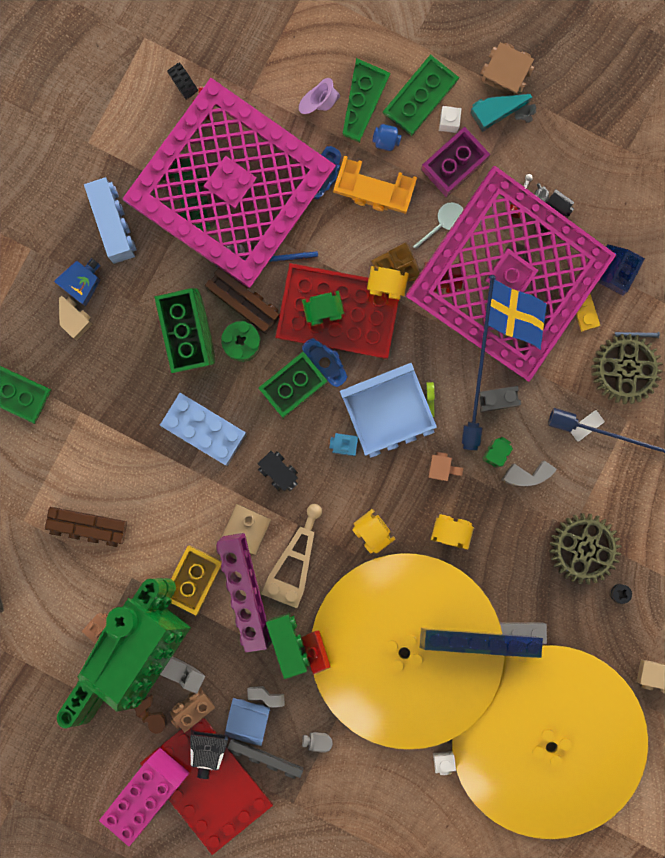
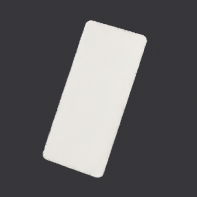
(592, 420)

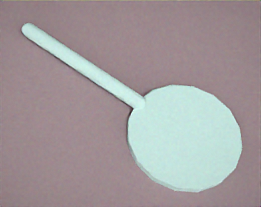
(446, 217)

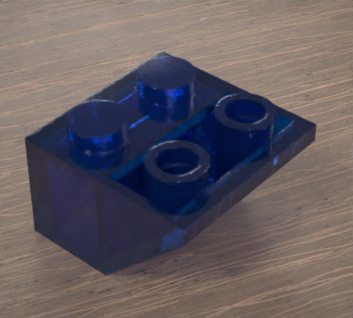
(622, 270)

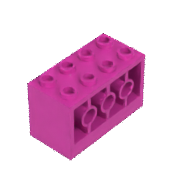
(144, 796)

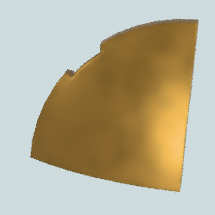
(399, 259)

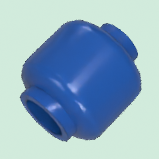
(386, 137)

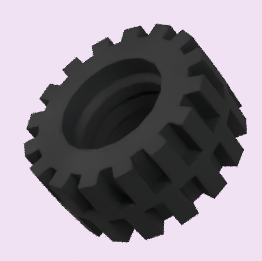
(182, 80)

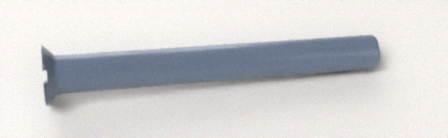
(653, 335)

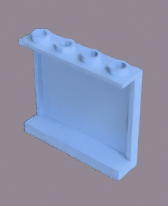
(388, 410)

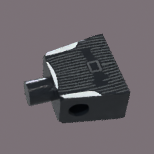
(207, 751)

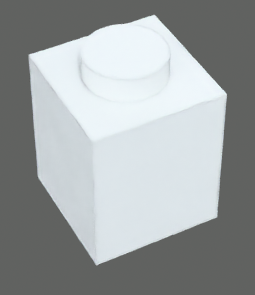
(450, 119)

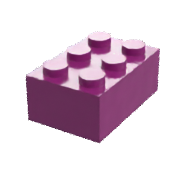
(455, 162)

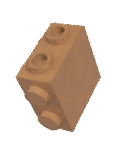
(507, 69)

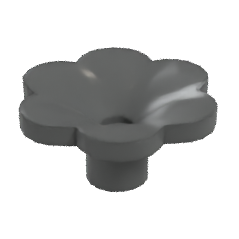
(525, 113)

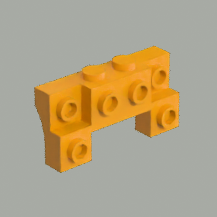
(373, 191)

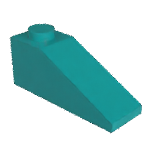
(494, 109)

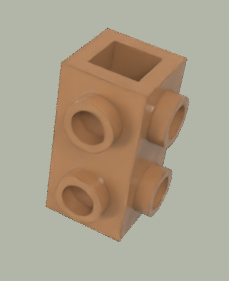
(191, 710)

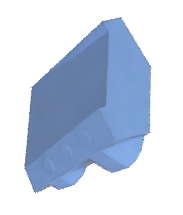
(247, 721)

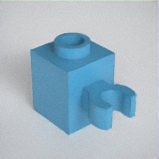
(344, 444)

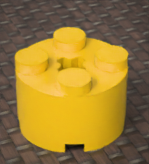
(388, 282)
(373, 532)
(451, 532)

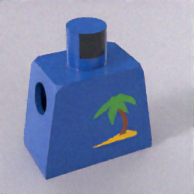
(80, 280)

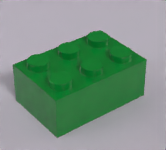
(293, 385)
(287, 645)

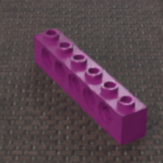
(252, 601)

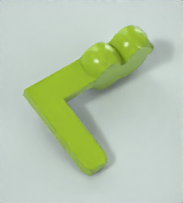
(430, 396)

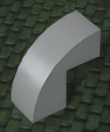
(519, 477)
(184, 674)

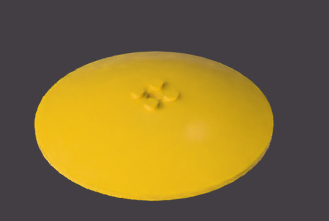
(413, 698)
(598, 753)

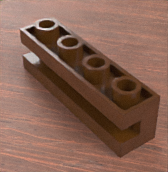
(243, 301)

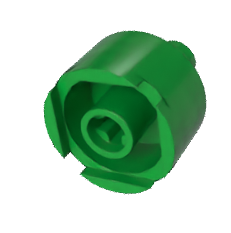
(323, 307)
(244, 331)

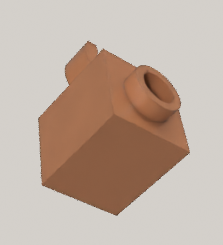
(440, 467)
(95, 627)

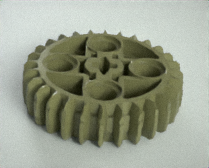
(634, 365)
(591, 542)

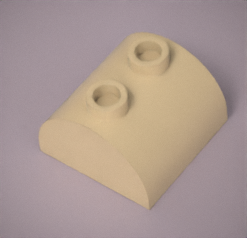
(250, 523)

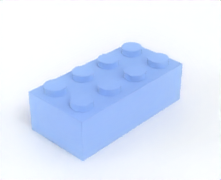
(109, 219)
(203, 429)

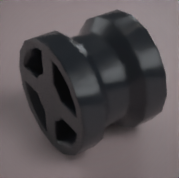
(617, 591)

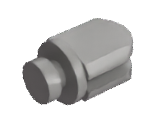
(317, 742)

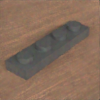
(273, 762)

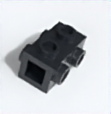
(283, 476)

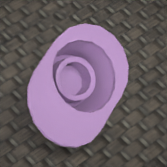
(320, 97)

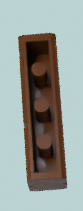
(85, 525)

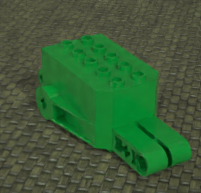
(127, 655)

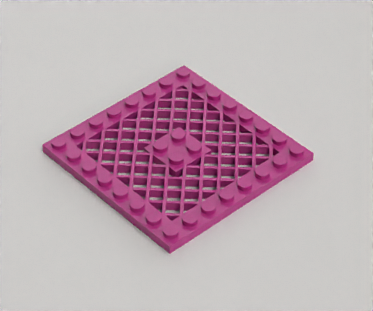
(229, 182)
(510, 270)

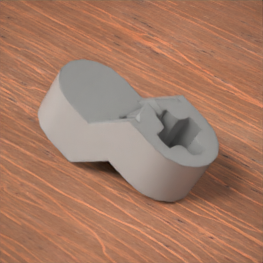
(261, 693)

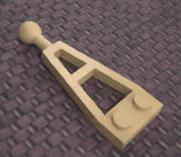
(281, 590)

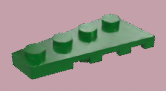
(364, 95)

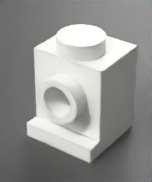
(444, 762)

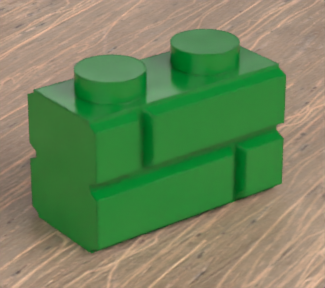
(497, 452)

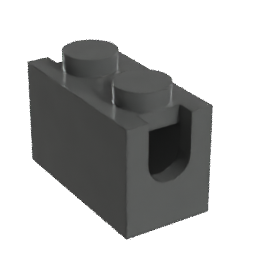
(499, 399)

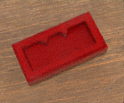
(316, 652)

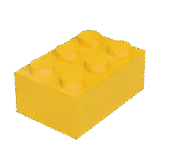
(194, 579)

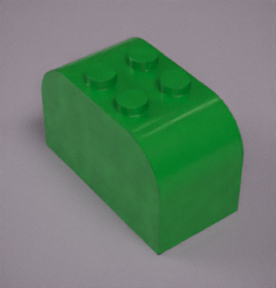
(185, 330)

